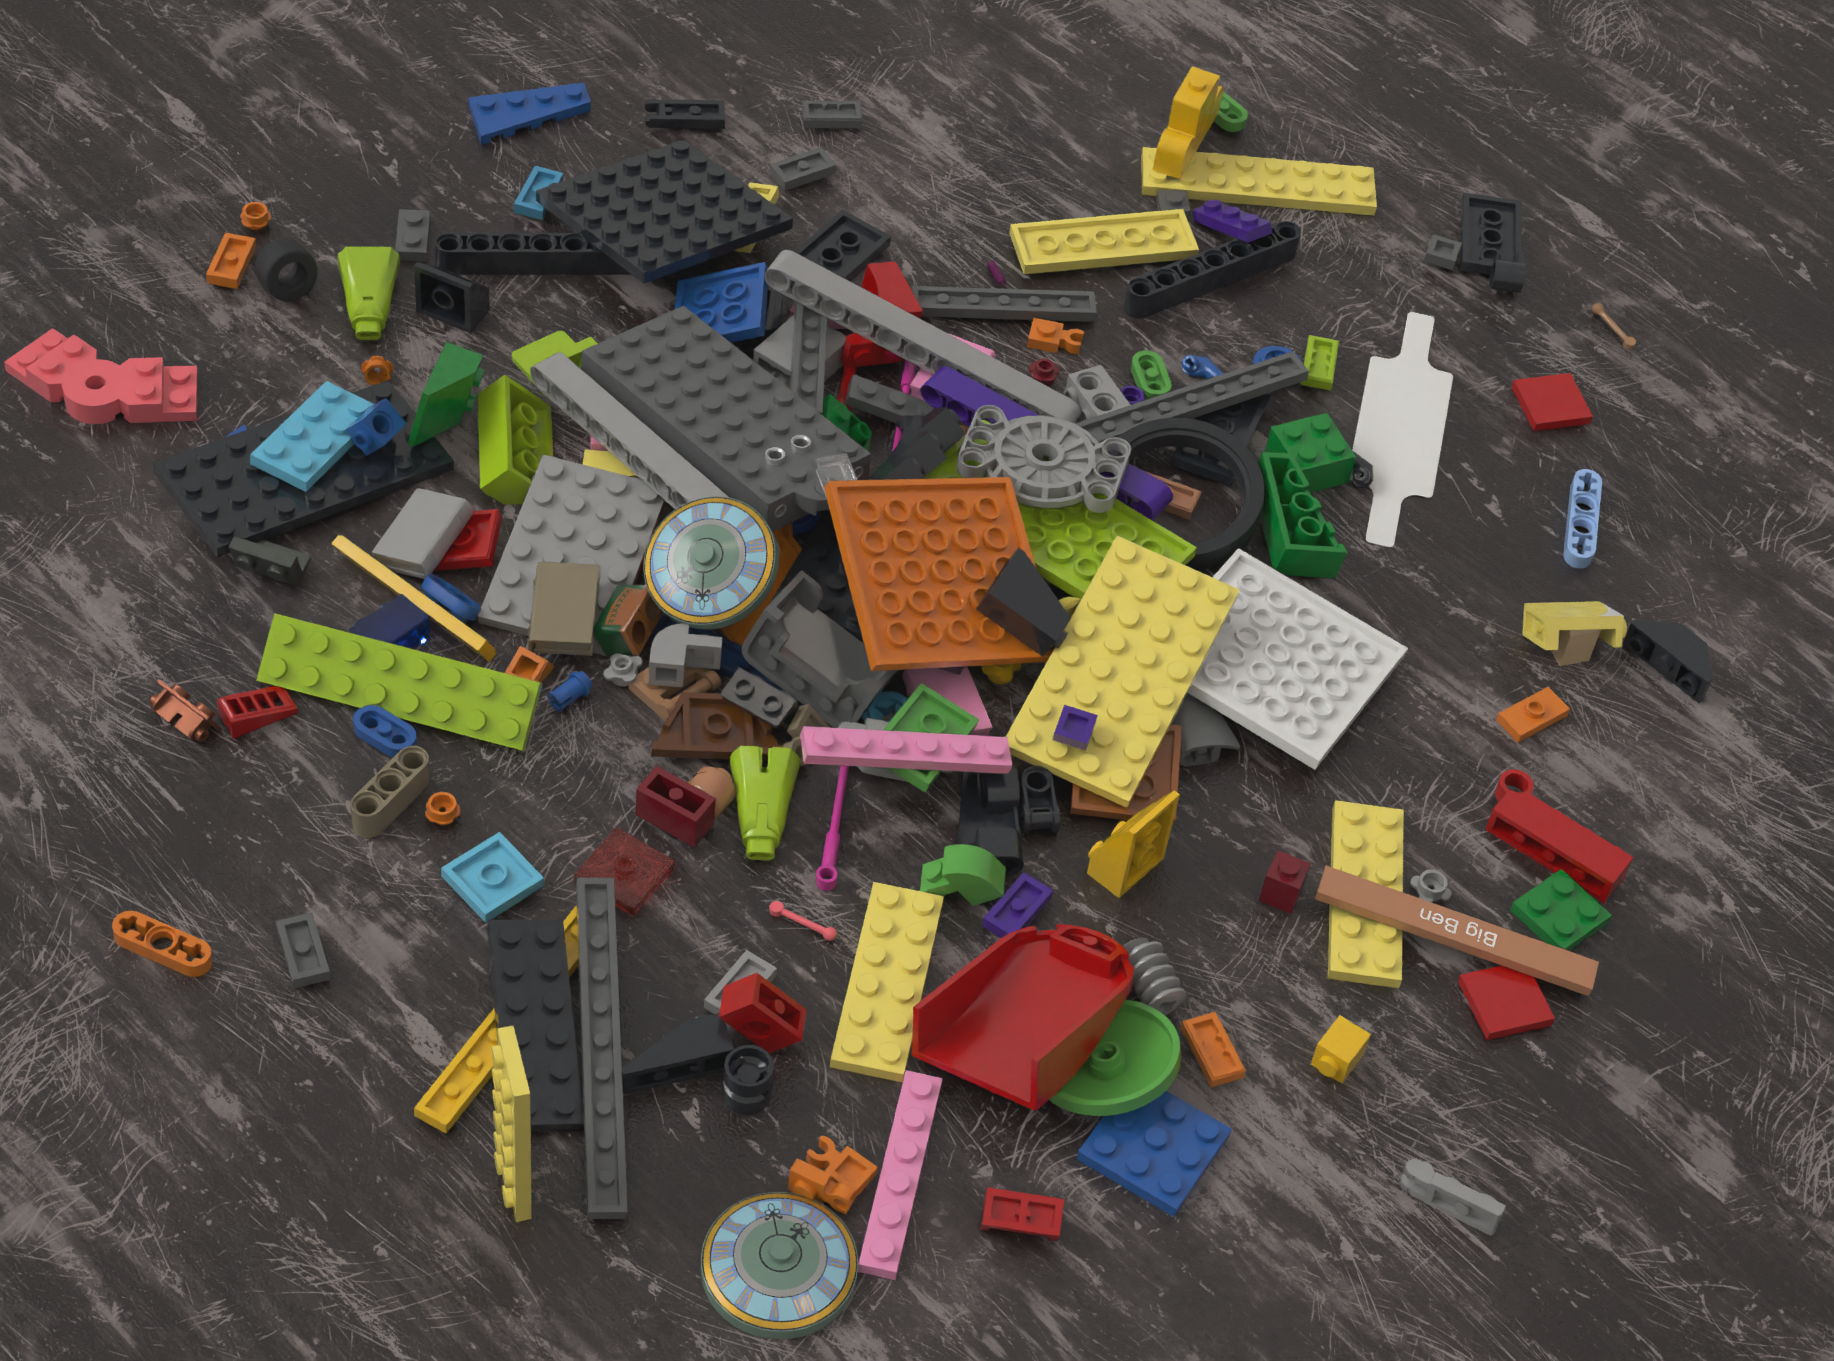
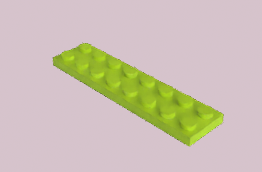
(399, 680)

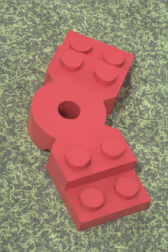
(100, 388)

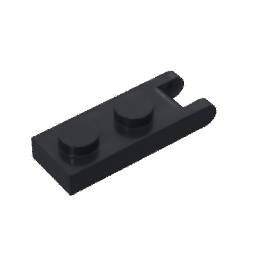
(685, 114)

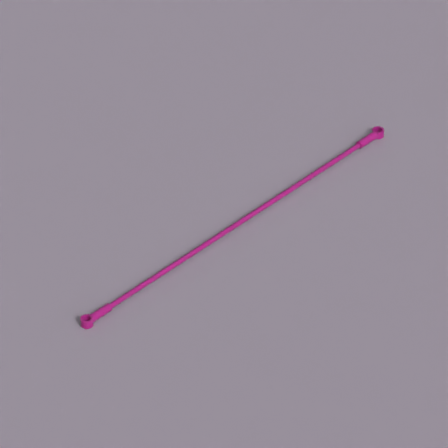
(833, 837)

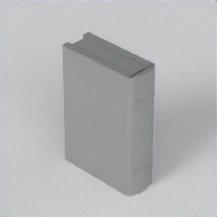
(422, 533)

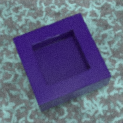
(1075, 727)

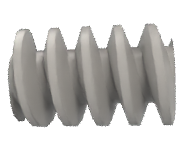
(1153, 976)

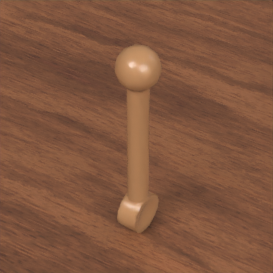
(1629, 342)

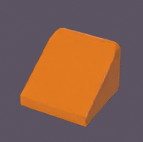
(529, 666)

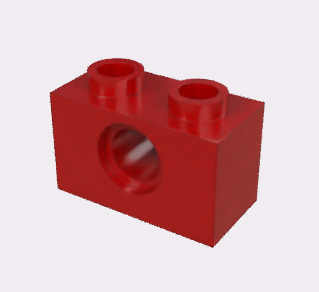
(762, 1013)

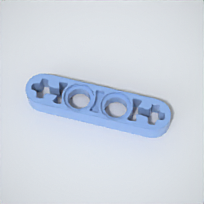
(1583, 518)

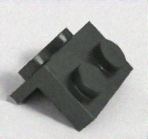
(270, 560)

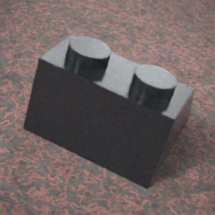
(450, 297)

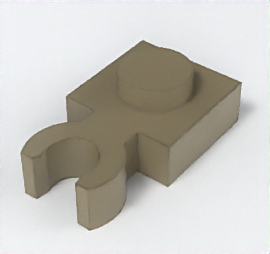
(805, 716)

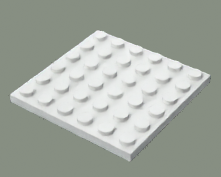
(1291, 662)

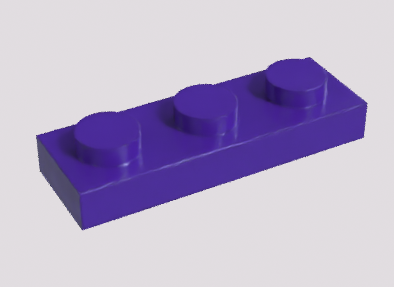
(1232, 221)

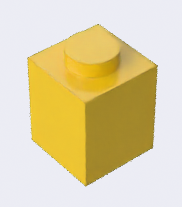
(1340, 1049)

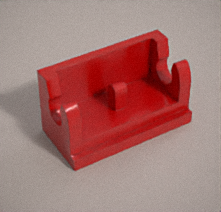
(1022, 1213)

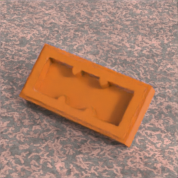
(1532, 714)
(1213, 1049)

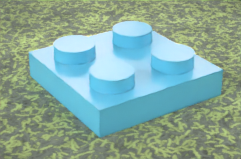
(492, 877)

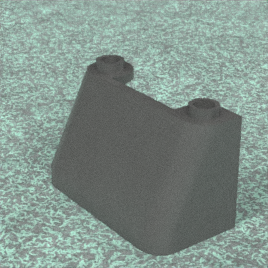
(813, 655)

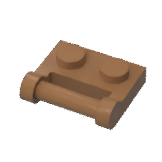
(656, 695)

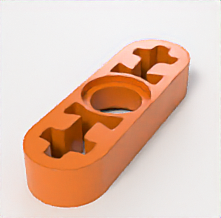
(170, 957)

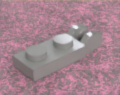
(1451, 1196)

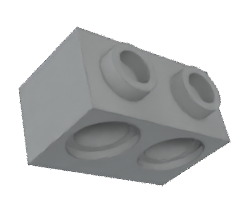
(1094, 392)

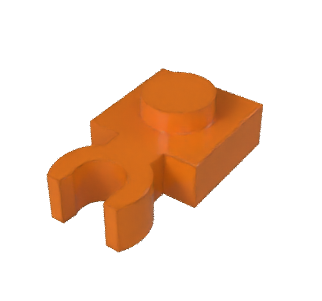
(1050, 336)
(844, 1167)
(817, 1185)

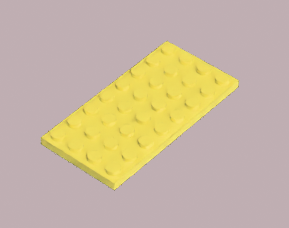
(1127, 661)

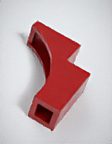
(889, 284)

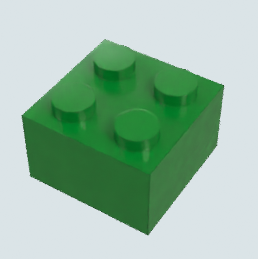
(1317, 449)

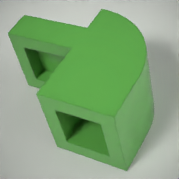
(966, 870)

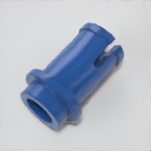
(576, 686)

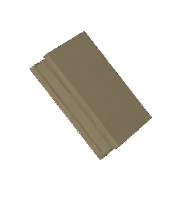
(564, 608)

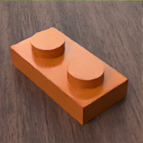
(231, 260)

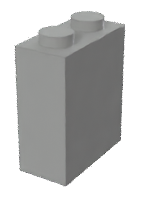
(776, 352)

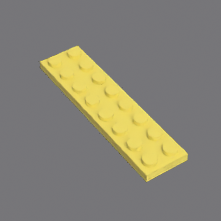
(1268, 182)

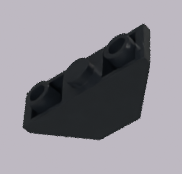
(1673, 653)

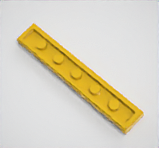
(400, 586)

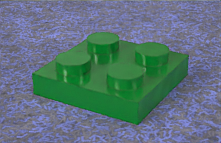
(1561, 912)

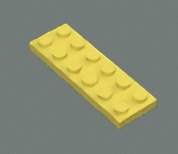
(1103, 241)
(1370, 846)
(886, 982)
(512, 1123)

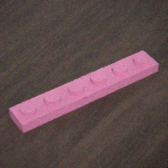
(905, 750)
(900, 1175)

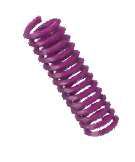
(998, 275)

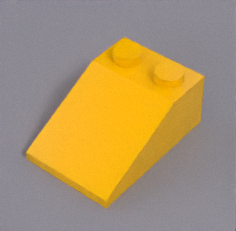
(1133, 846)

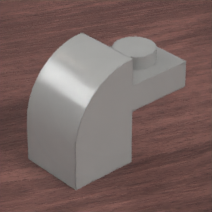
(677, 649)

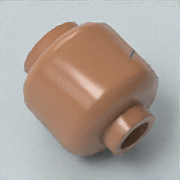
(716, 783)

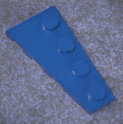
(517, 109)

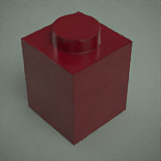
(1284, 881)

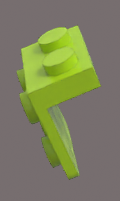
(548, 346)

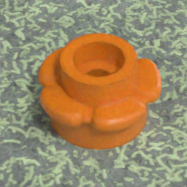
(255, 216)
(374, 377)
(442, 802)

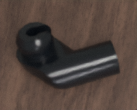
(1362, 472)

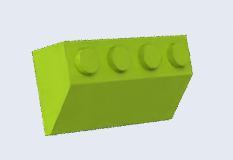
(512, 439)

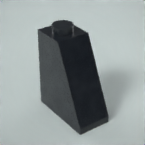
(1025, 605)

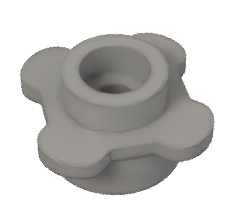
(623, 669)
(1434, 880)

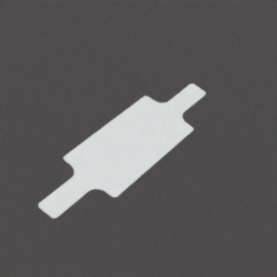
(1402, 427)

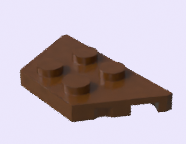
(710, 729)

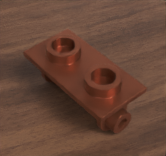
(194, 720)

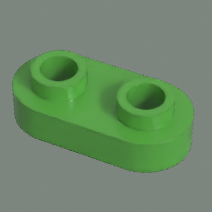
(1231, 115)
(1150, 374)

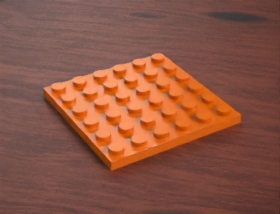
(923, 562)

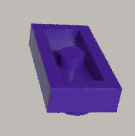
(1017, 906)

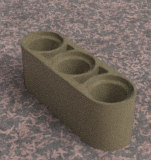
(390, 791)

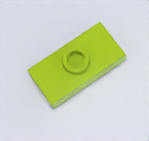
(1320, 362)

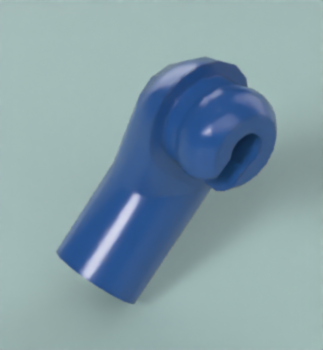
(1200, 367)

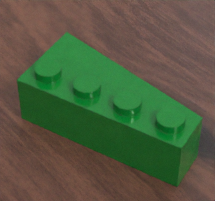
(1292, 522)

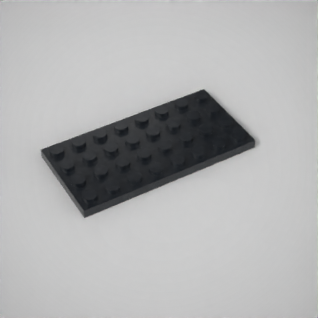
(233, 498)

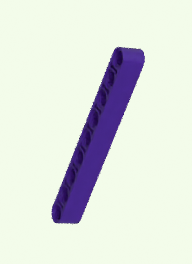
(964, 396)

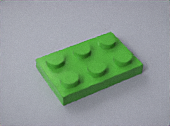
(929, 713)

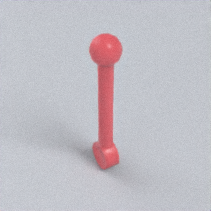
(777, 909)

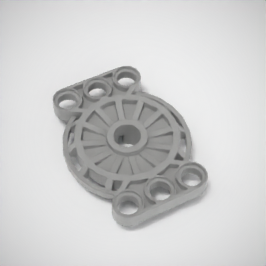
(1018, 452)

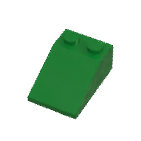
(447, 393)

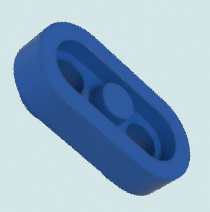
(444, 593)
(387, 731)

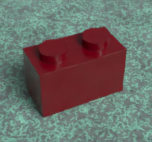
(675, 806)

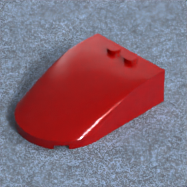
(1025, 1011)

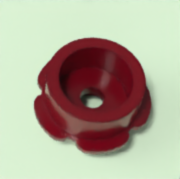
(1044, 371)

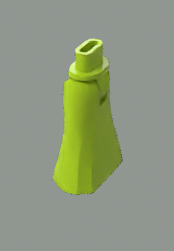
(368, 285)
(763, 796)

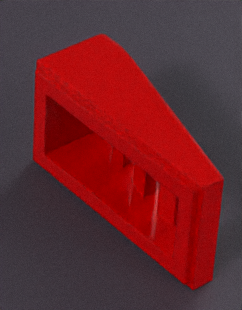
(240, 724)

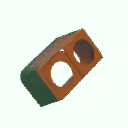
(627, 621)

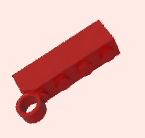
(1555, 838)

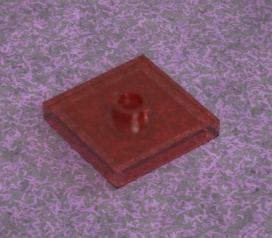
(632, 864)

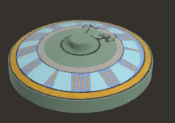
(711, 562)
(779, 1265)

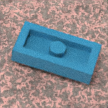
(526, 200)

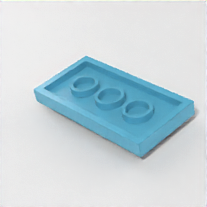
(311, 437)

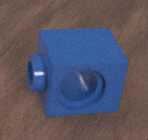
(376, 426)

